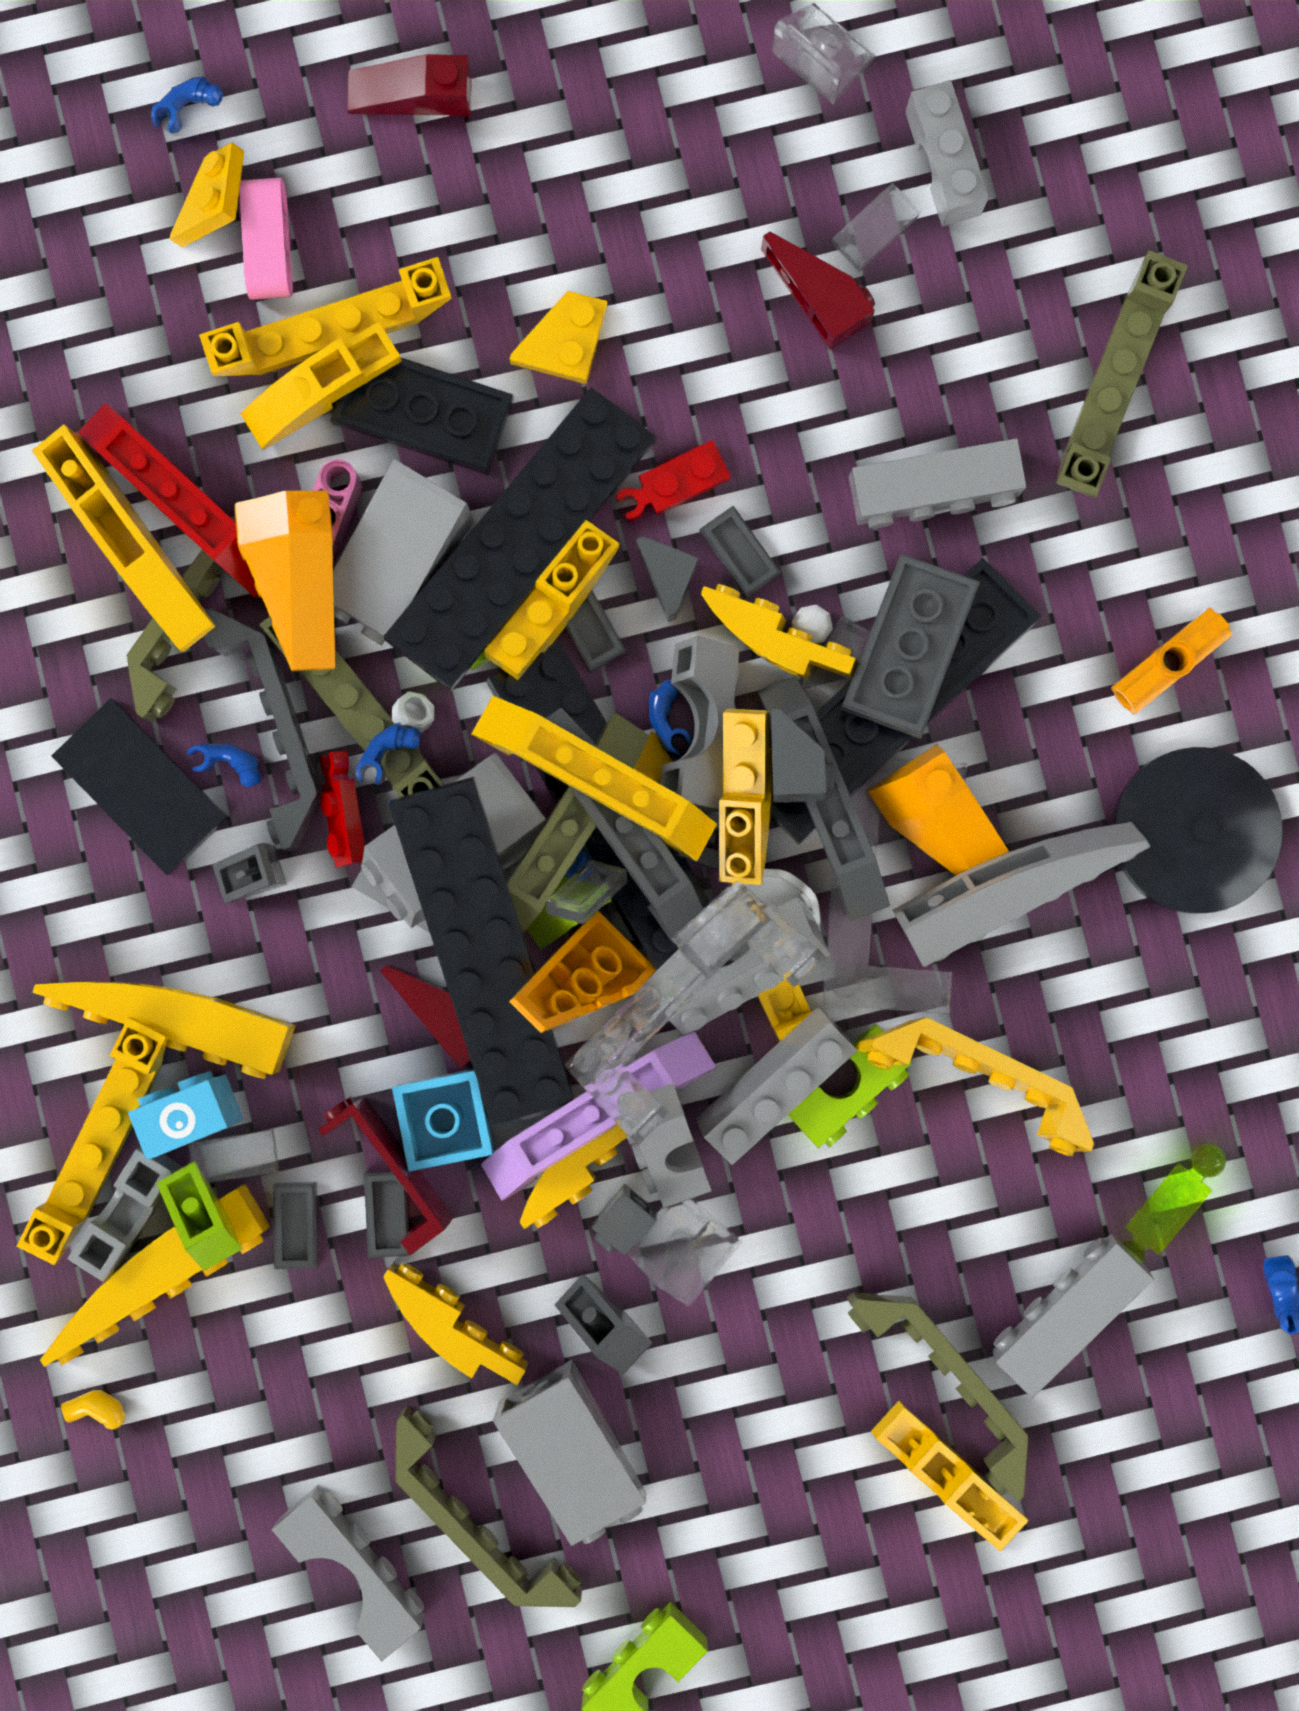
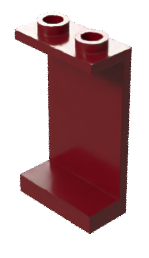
(435, 1212)

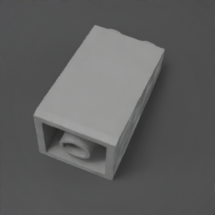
(396, 549)
(512, 821)
(570, 1454)

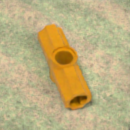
(1190, 646)

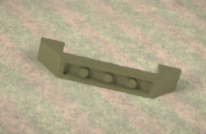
(1118, 373)
(150, 692)
(364, 720)
(567, 829)
(1009, 1458)
(550, 1587)

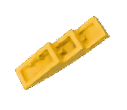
(949, 1476)

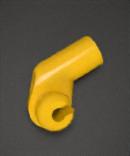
(97, 1405)

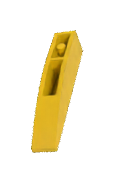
(123, 536)
(188, 1018)
(147, 1275)

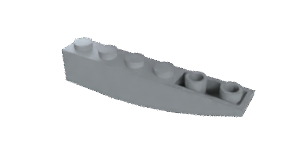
(1010, 886)

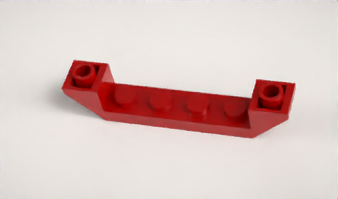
(168, 491)

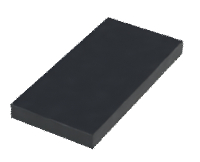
(429, 414)
(139, 786)

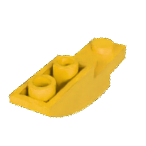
(317, 383)
(553, 601)
(761, 629)
(746, 796)
(569, 1178)
(434, 1318)

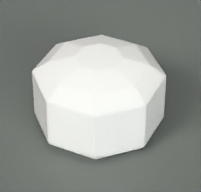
(814, 622)
(413, 711)

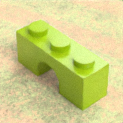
(824, 1115)
(666, 1643)

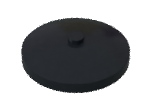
(1207, 828)

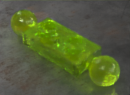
(1174, 1202)

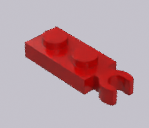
(677, 481)
(341, 808)

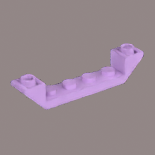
(584, 1120)

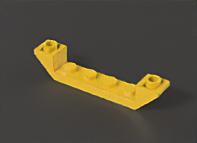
(296, 338)
(596, 775)
(1062, 1120)
(58, 1220)

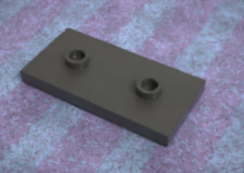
(910, 646)

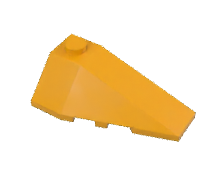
(291, 560)
(938, 812)
(582, 976)

